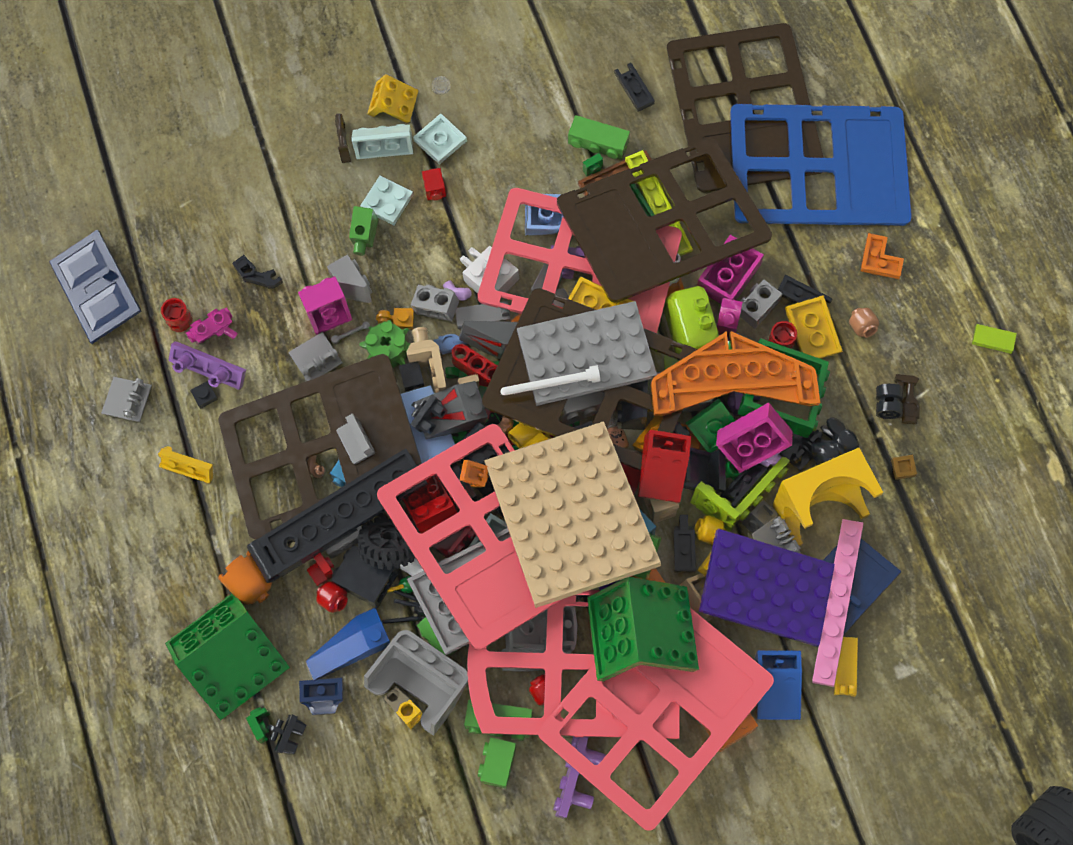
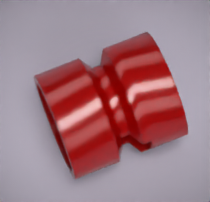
(176, 315)
(784, 334)

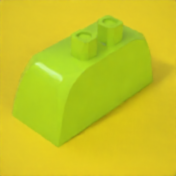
(690, 317)

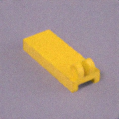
(185, 465)
(847, 668)

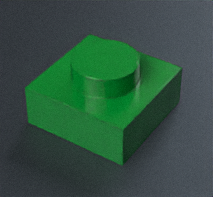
(593, 165)

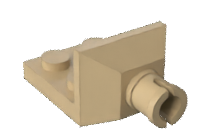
(427, 354)

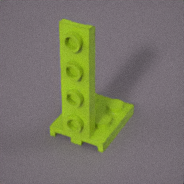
(712, 504)

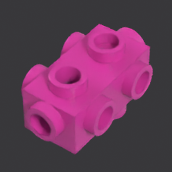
(216, 323)

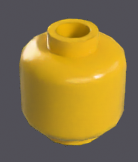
(706, 528)

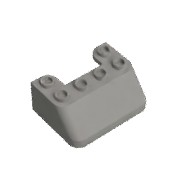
(420, 672)

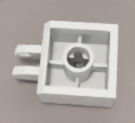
(475, 270)

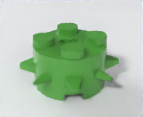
(384, 335)

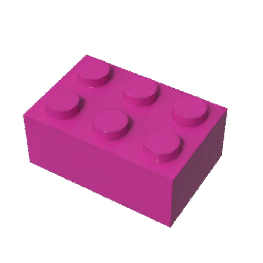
(730, 276)
(325, 305)
(754, 437)

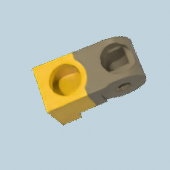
(403, 707)

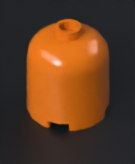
(245, 580)

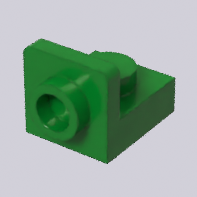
(258, 728)

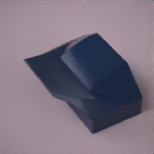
(321, 695)

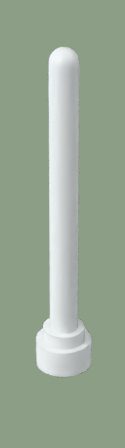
(591, 374)

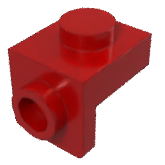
(321, 570)

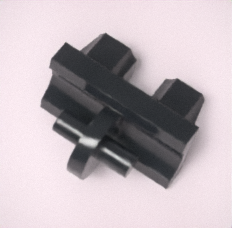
(424, 413)
(291, 725)

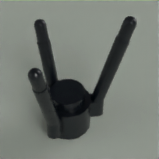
(417, 609)

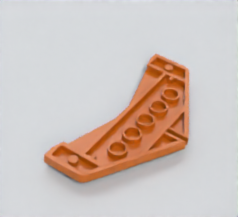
(743, 369)

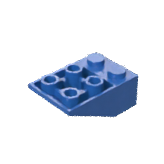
(784, 696)

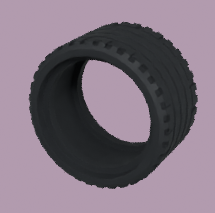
(1047, 820)

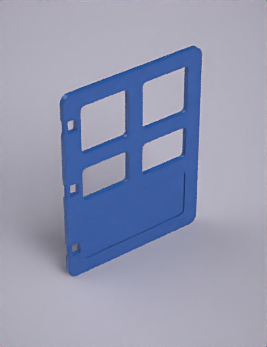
(866, 164)

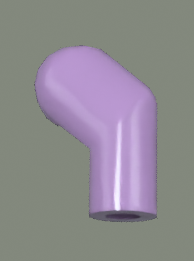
(461, 293)

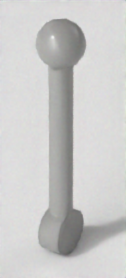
(335, 339)

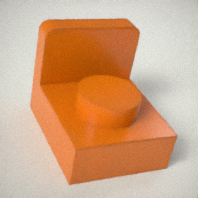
(474, 473)

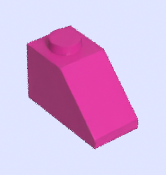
(729, 316)

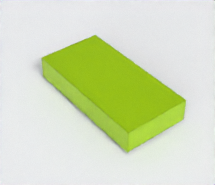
(994, 338)

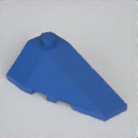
(354, 642)

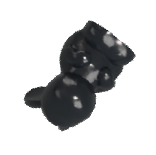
(842, 441)

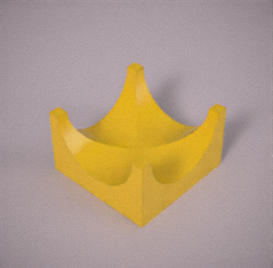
(830, 481)

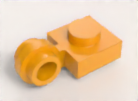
(402, 317)

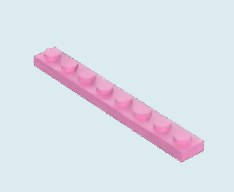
(838, 603)

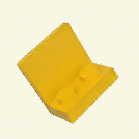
(393, 99)

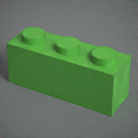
(598, 137)
(500, 711)

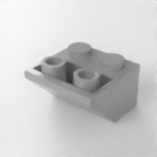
(352, 282)

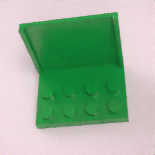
(641, 625)
(226, 656)

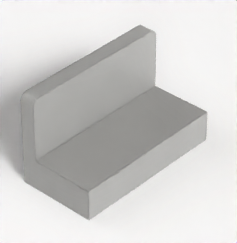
(355, 440)

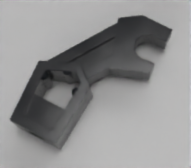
(263, 279)

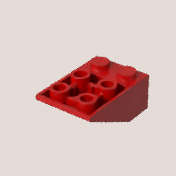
(664, 465)
(430, 505)

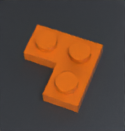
(876, 262)

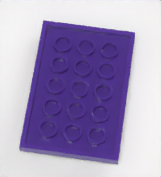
(767, 587)

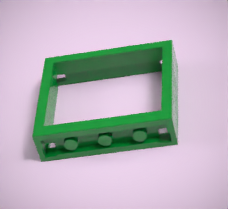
(797, 425)

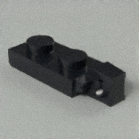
(684, 547)

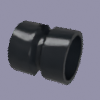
(889, 400)

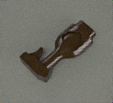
(341, 133)
(911, 405)

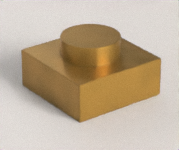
(904, 467)

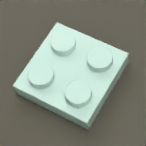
(440, 139)
(387, 200)

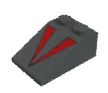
(487, 335)
(463, 410)

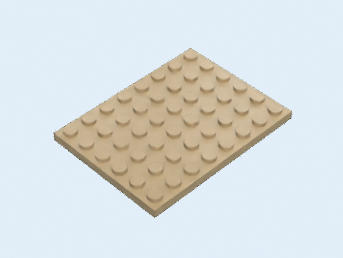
(571, 514)

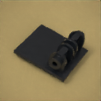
(800, 451)

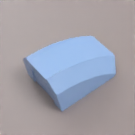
(542, 221)

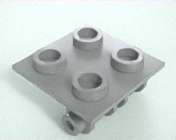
(315, 357)
(126, 399)
(775, 533)

